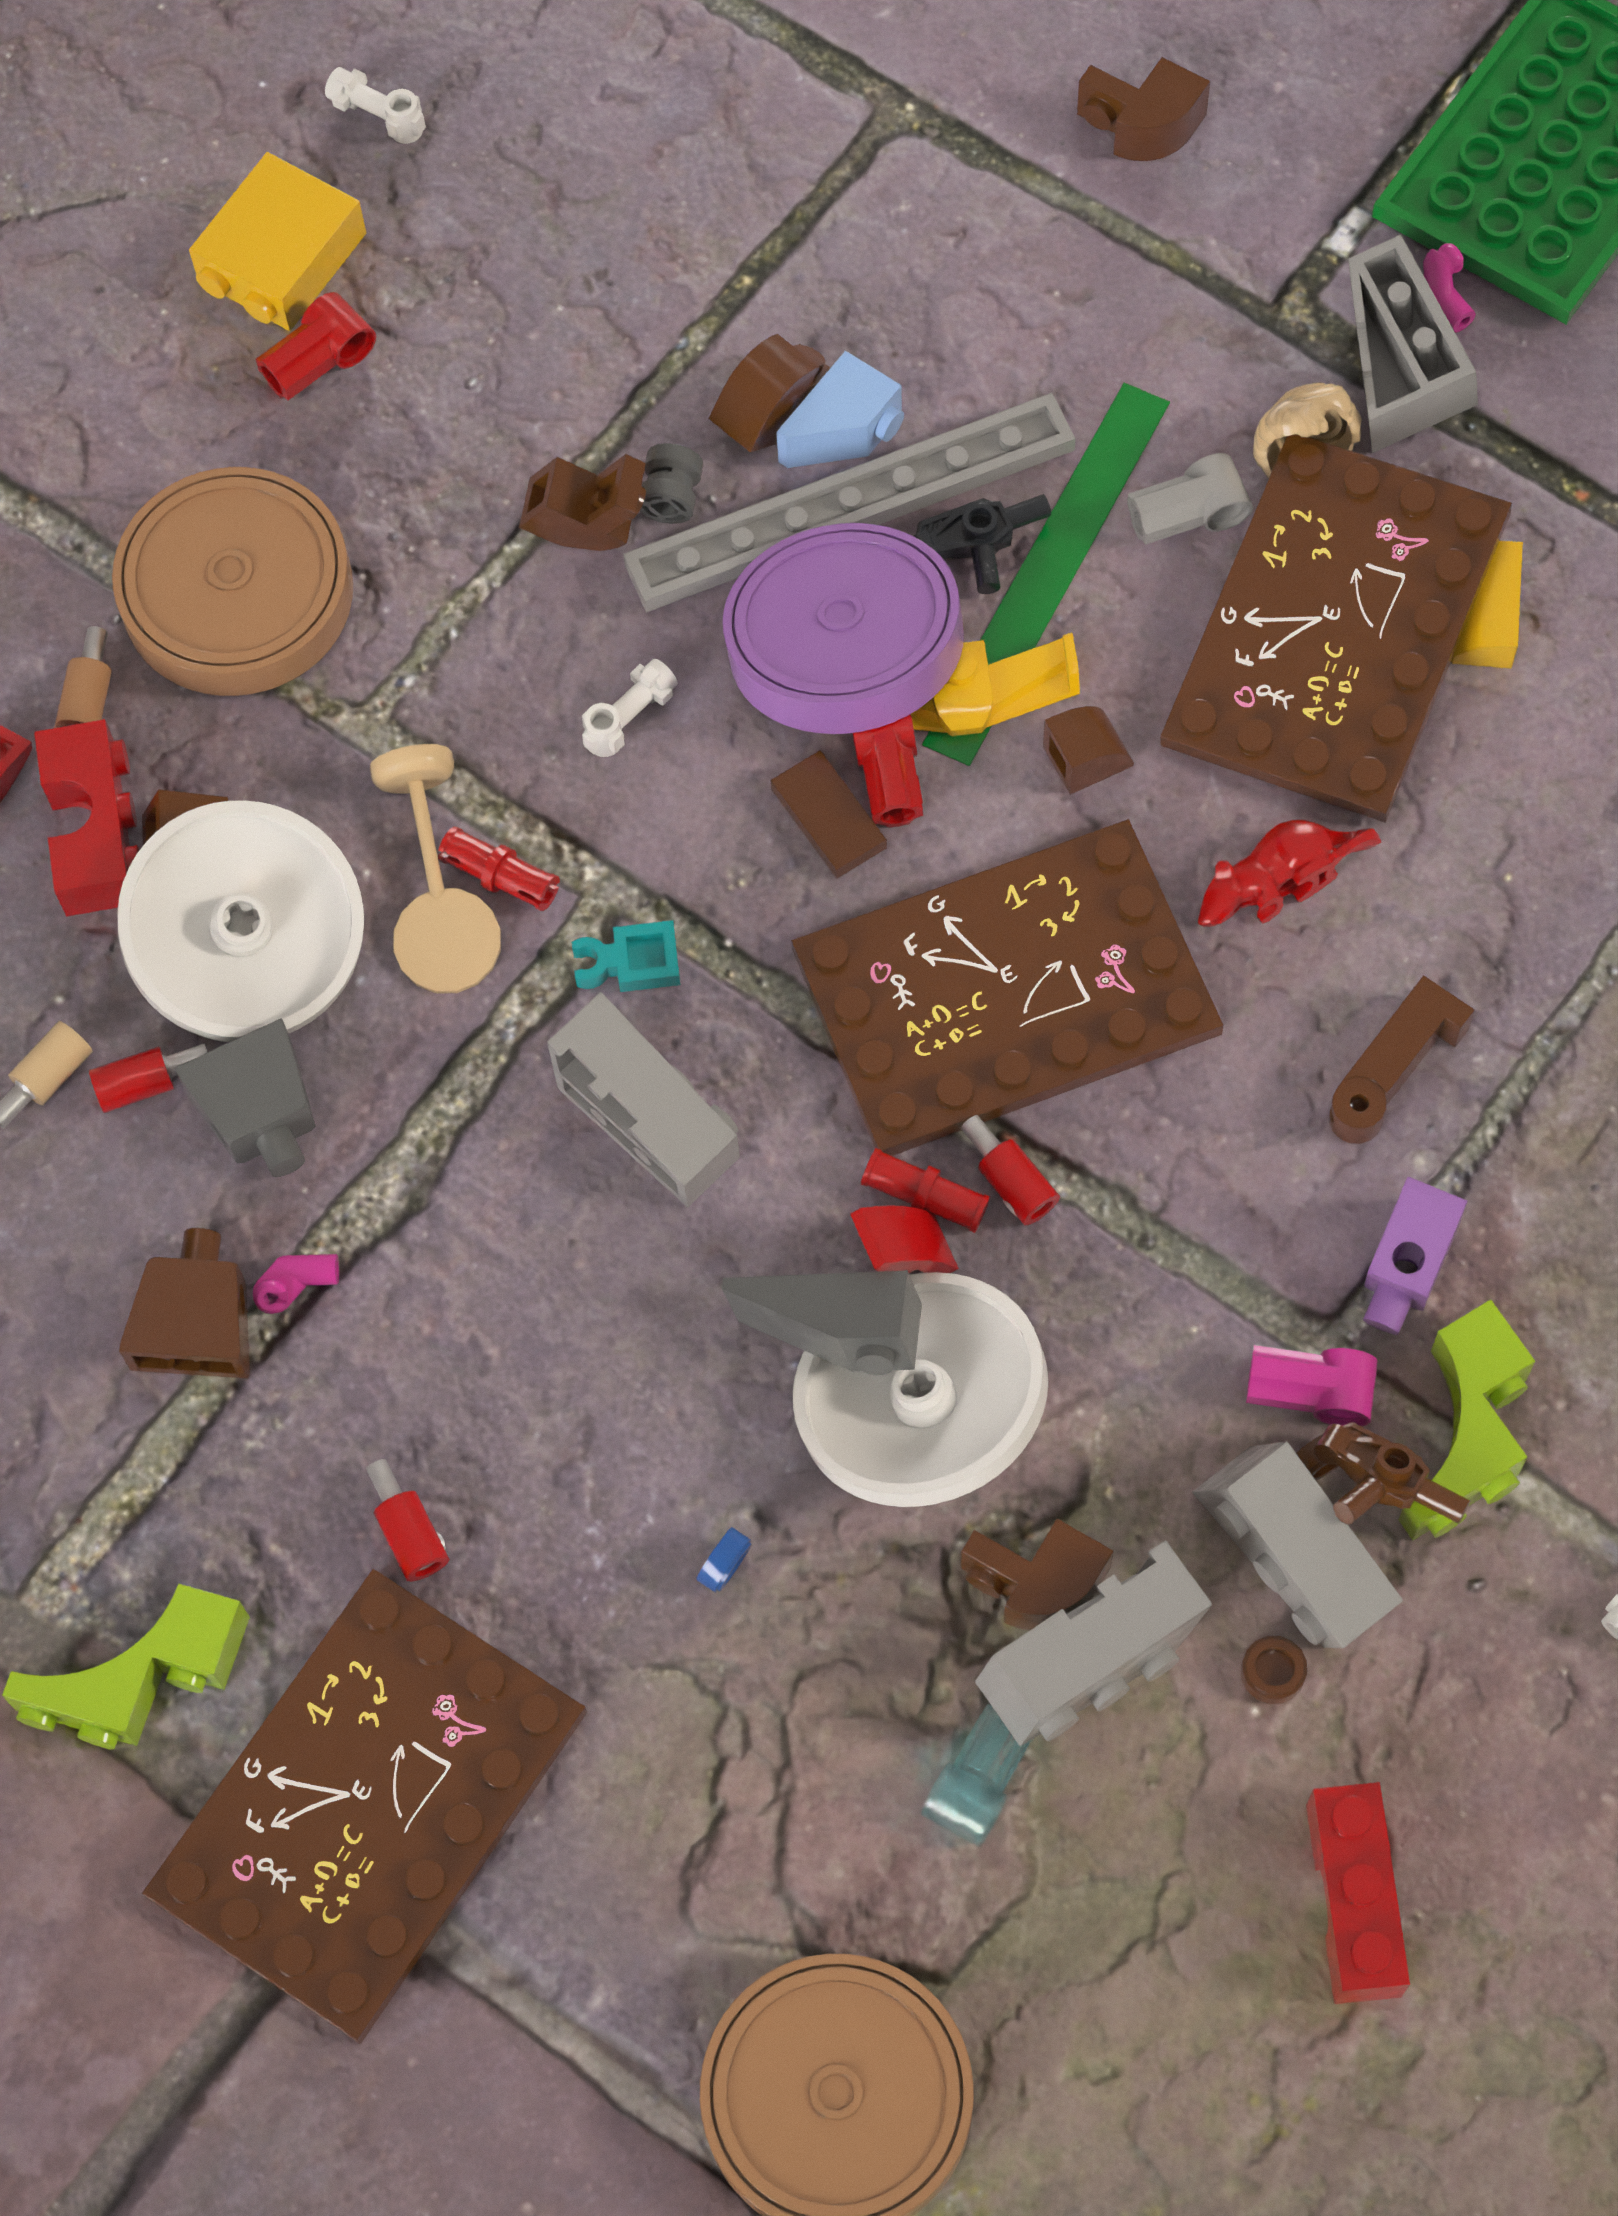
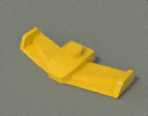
(996, 692)

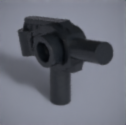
(979, 533)

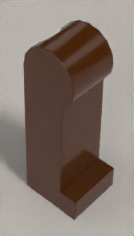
(1392, 1057)

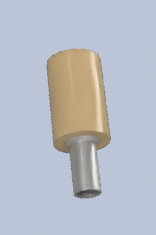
(44, 1070)

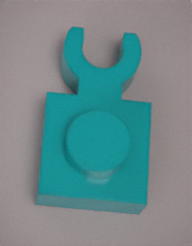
(640, 957)

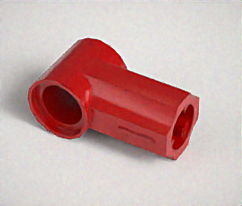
(327, 337)
(890, 772)

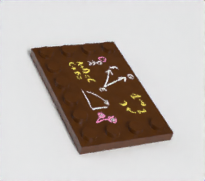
(1336, 626)
(1006, 988)
(365, 1805)

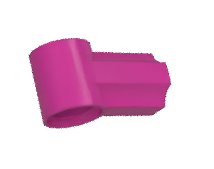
(1330, 1385)

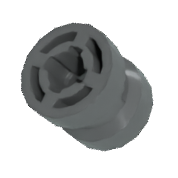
(670, 481)

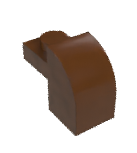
(1145, 120)
(766, 391)
(582, 507)
(1057, 1578)

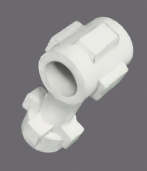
(398, 108)
(605, 721)

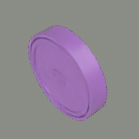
(843, 628)

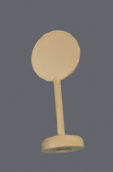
(446, 935)

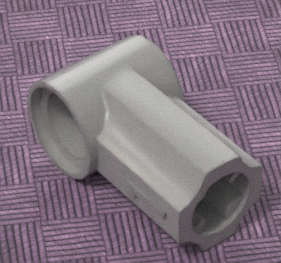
(1205, 495)

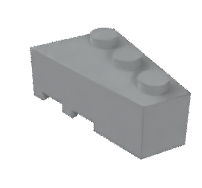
(1407, 348)
(642, 1100)
(1299, 1544)
(1095, 1649)

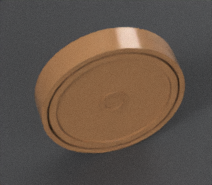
(233, 581)
(836, 2091)

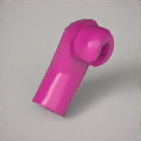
(1438, 272)
(290, 1276)

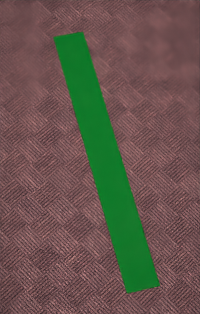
(1064, 541)

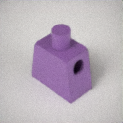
(1416, 1233)

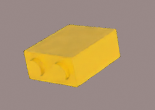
(277, 242)

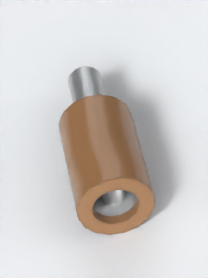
(85, 683)

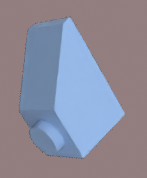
(842, 416)

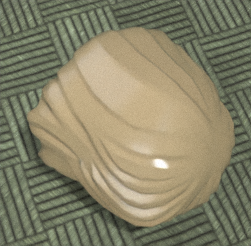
(1312, 412)

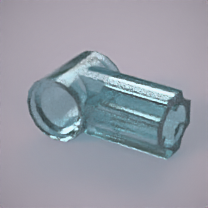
(973, 1788)

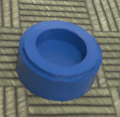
(724, 1560)

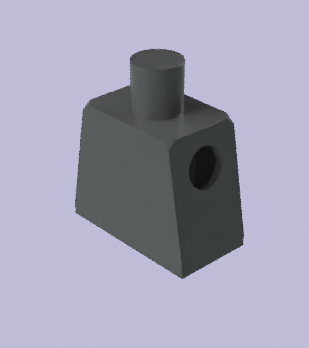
(253, 1097)

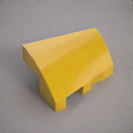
(1493, 624)

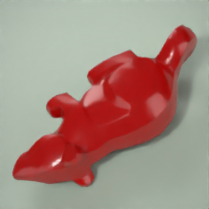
(1288, 860)

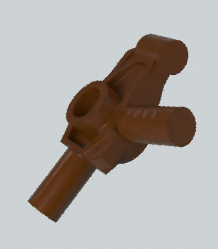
(1383, 1474)

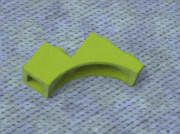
(1481, 1366)
(111, 1702)

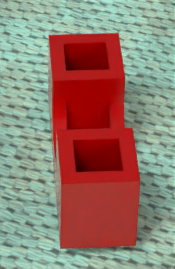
(83, 769)
(1360, 1893)

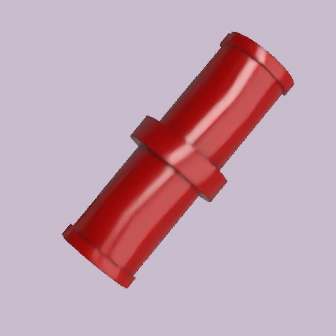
(498, 868)
(925, 1189)

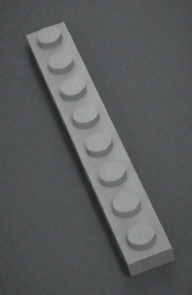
(862, 494)

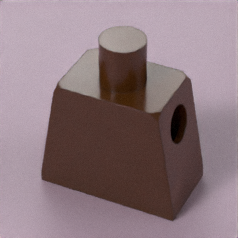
(190, 1313)

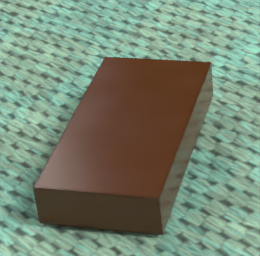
(828, 814)

